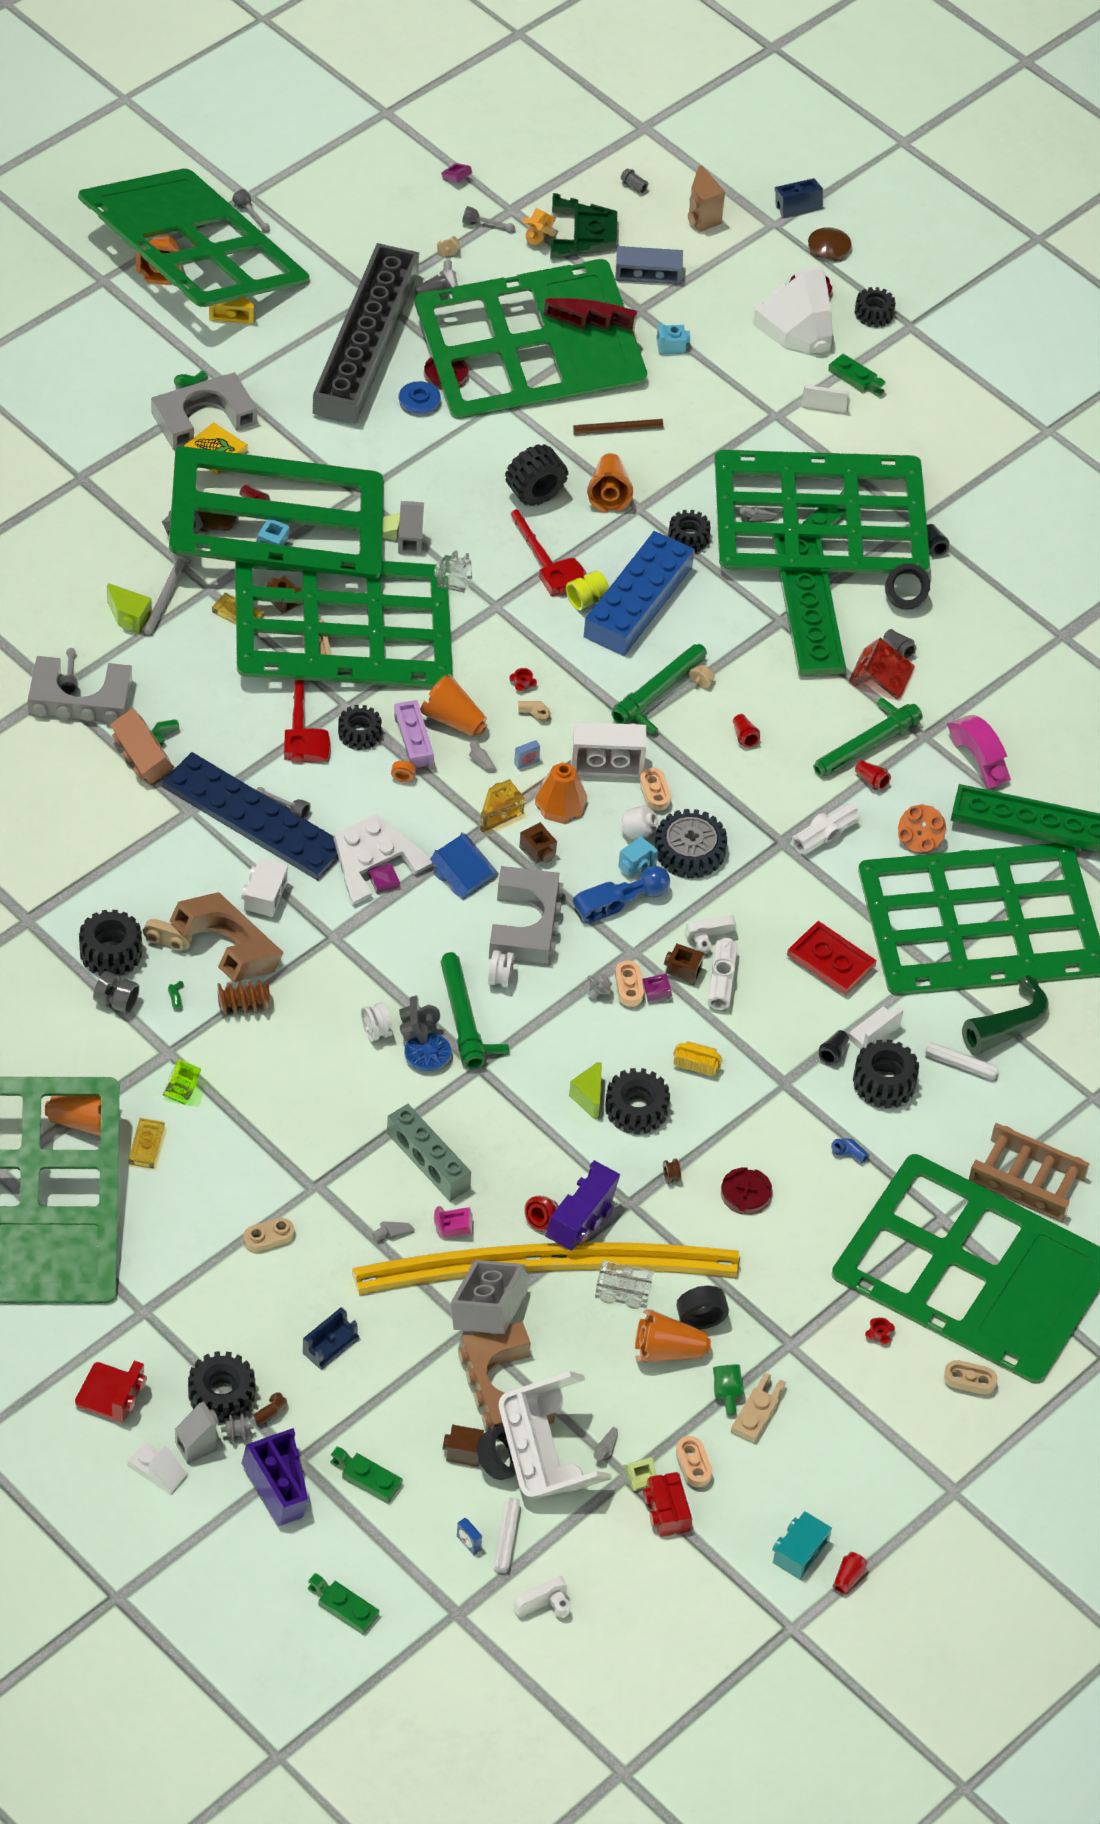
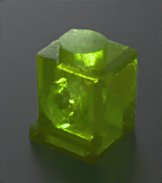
(182, 1082)

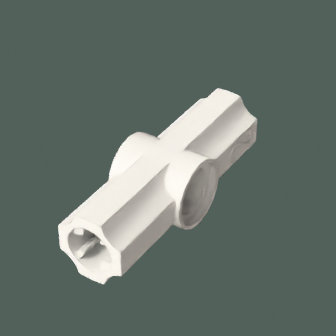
(825, 828)
(722, 974)

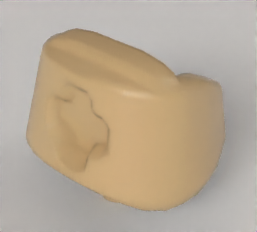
(448, 247)
(702, 676)

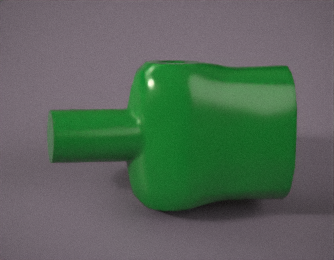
(728, 1385)

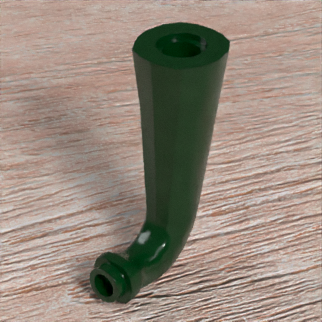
(992, 1030)

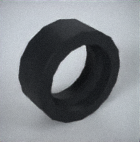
(919, 573)
(711, 1298)
(488, 1455)

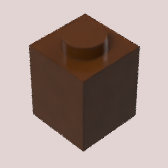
(462, 1445)

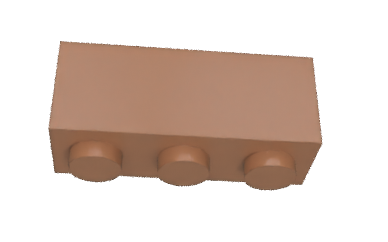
(141, 746)

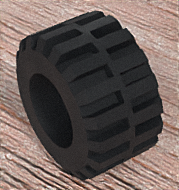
(536, 475)
(110, 927)
(883, 1089)

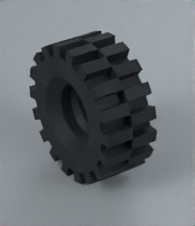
(639, 1086)
(225, 1370)

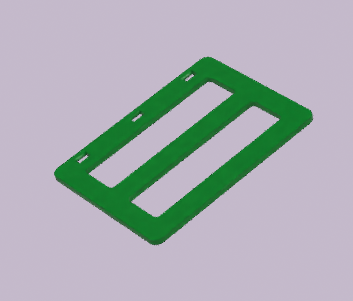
(188, 500)

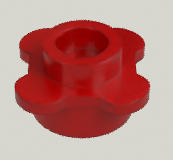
(523, 679)
(883, 1325)

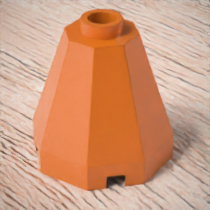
(165, 244)
(561, 794)

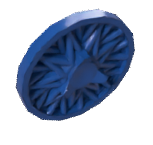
(419, 397)
(428, 1055)

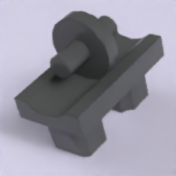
(417, 1020)

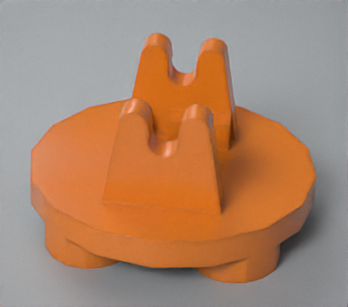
(911, 824)

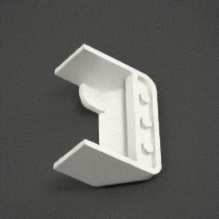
(531, 1441)

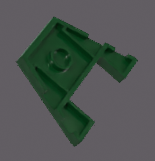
(593, 228)

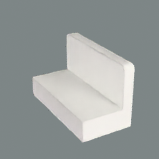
(825, 399)
(876, 1027)

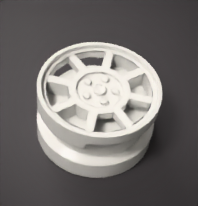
(501, 968)
(376, 1021)

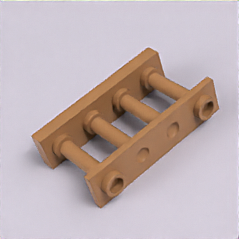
(1020, 1191)

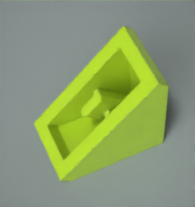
(586, 1090)

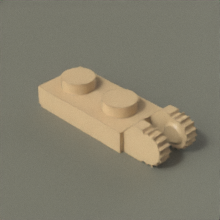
(757, 1410)

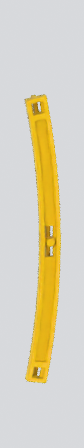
(583, 1257)

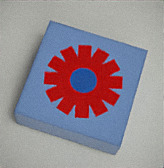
(527, 754)

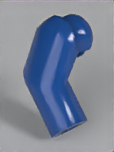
(849, 1147)

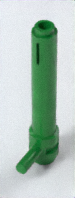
(635, 703)
(896, 724)
(469, 1040)

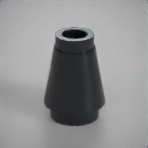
(937, 541)
(833, 1048)

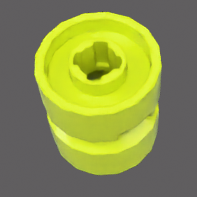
(587, 590)

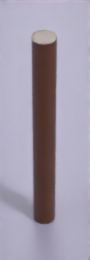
(617, 426)

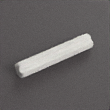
(961, 1061)
(506, 1535)

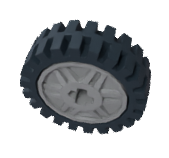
(691, 843)

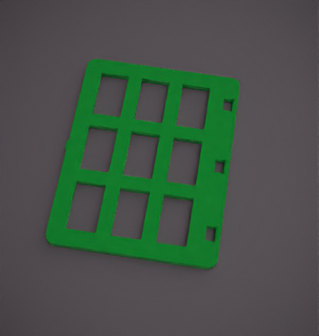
(836, 465)
(323, 667)
(977, 973)

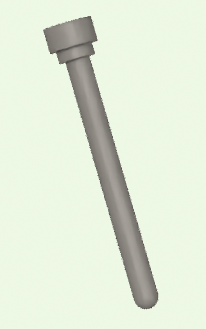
(180, 562)

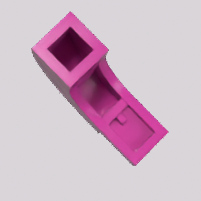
(984, 744)

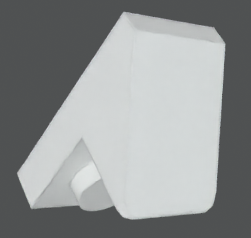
(158, 1467)

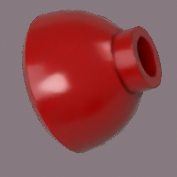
(538, 1211)

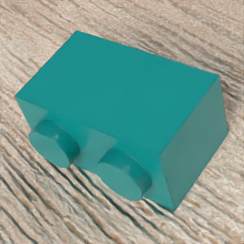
(801, 1544)

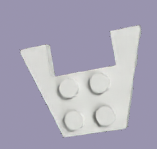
(369, 846)

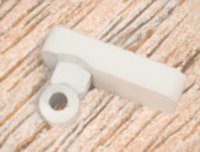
(702, 929)
(540, 1596)

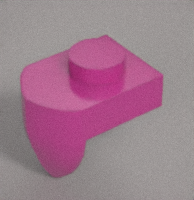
(453, 1222)

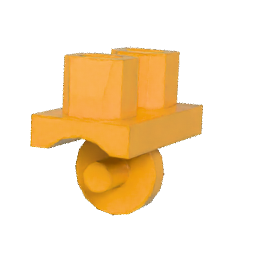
(540, 225)

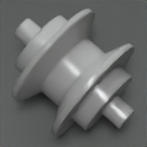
(237, 1427)

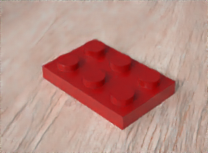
(831, 957)

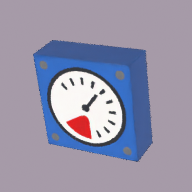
(469, 1536)

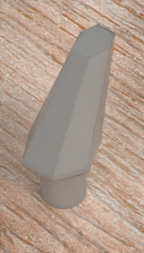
(449, 274)
(758, 514)
(481, 757)
(391, 1230)
(605, 1447)

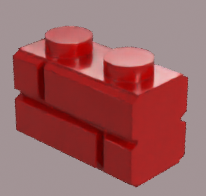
(668, 1504)

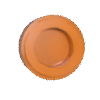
(403, 771)

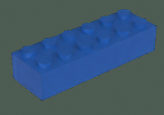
(638, 593)

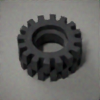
(875, 298)
(690, 521)
(359, 737)

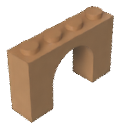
(214, 913)
(481, 1355)

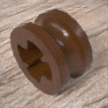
(671, 1170)

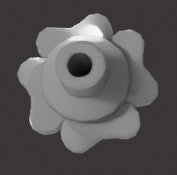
(600, 985)

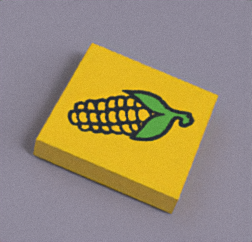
(217, 439)

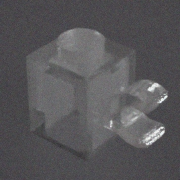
(454, 572)

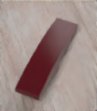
(583, 311)

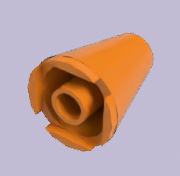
(610, 485)
(454, 708)
(76, 1112)
(669, 1339)

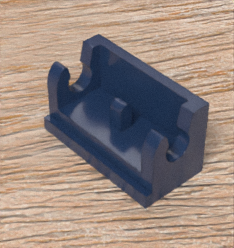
(799, 197)
(330, 1339)

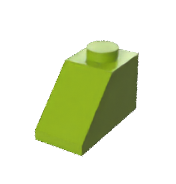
(129, 608)

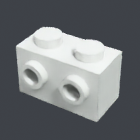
(265, 887)

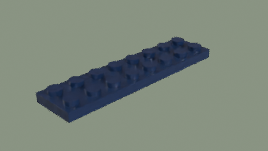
(252, 815)

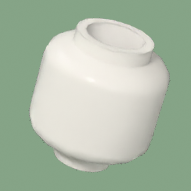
(639, 822)

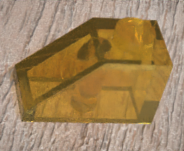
(501, 805)

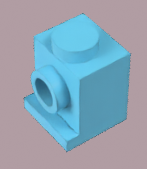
(672, 338)
(273, 533)
(637, 857)

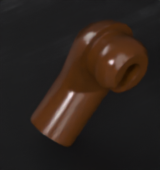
(277, 1405)

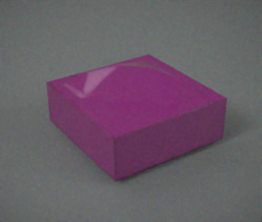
(456, 172)
(384, 878)
(657, 987)

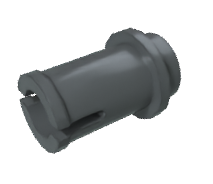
(629, 177)

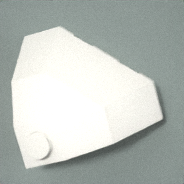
(798, 313)

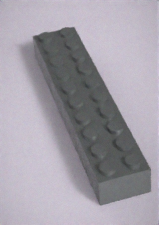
(365, 333)

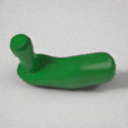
(175, 995)

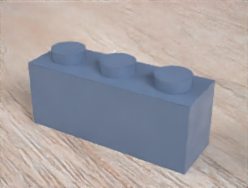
(649, 265)

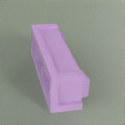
(414, 733)

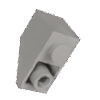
(410, 527)
(197, 1433)

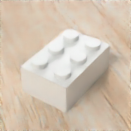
(608, 749)

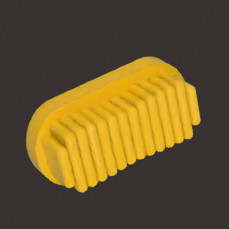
(697, 1058)

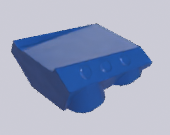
(463, 866)

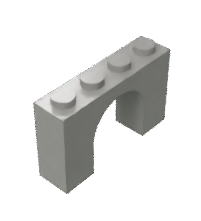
(221, 392)
(105, 706)
(539, 890)

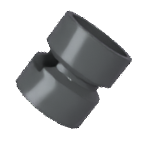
(113, 991)

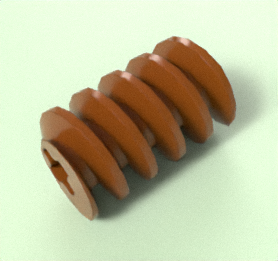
(243, 996)

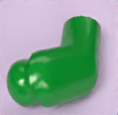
(185, 380)
(164, 727)

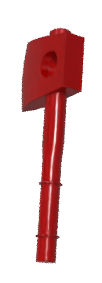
(553, 575)
(304, 743)

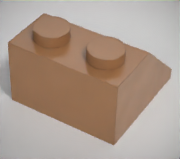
(705, 201)

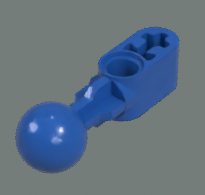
(611, 898)

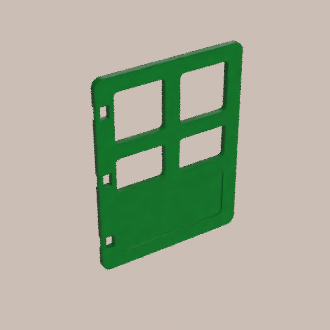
(180, 203)
(585, 359)
(60, 1250)
(1027, 1298)

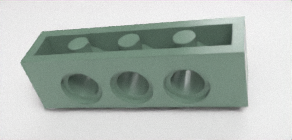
(428, 1152)

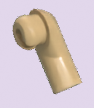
(536, 708)

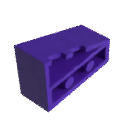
(585, 1209)
(277, 1475)

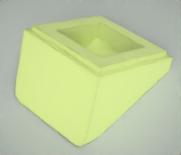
(390, 527)
(639, 1472)

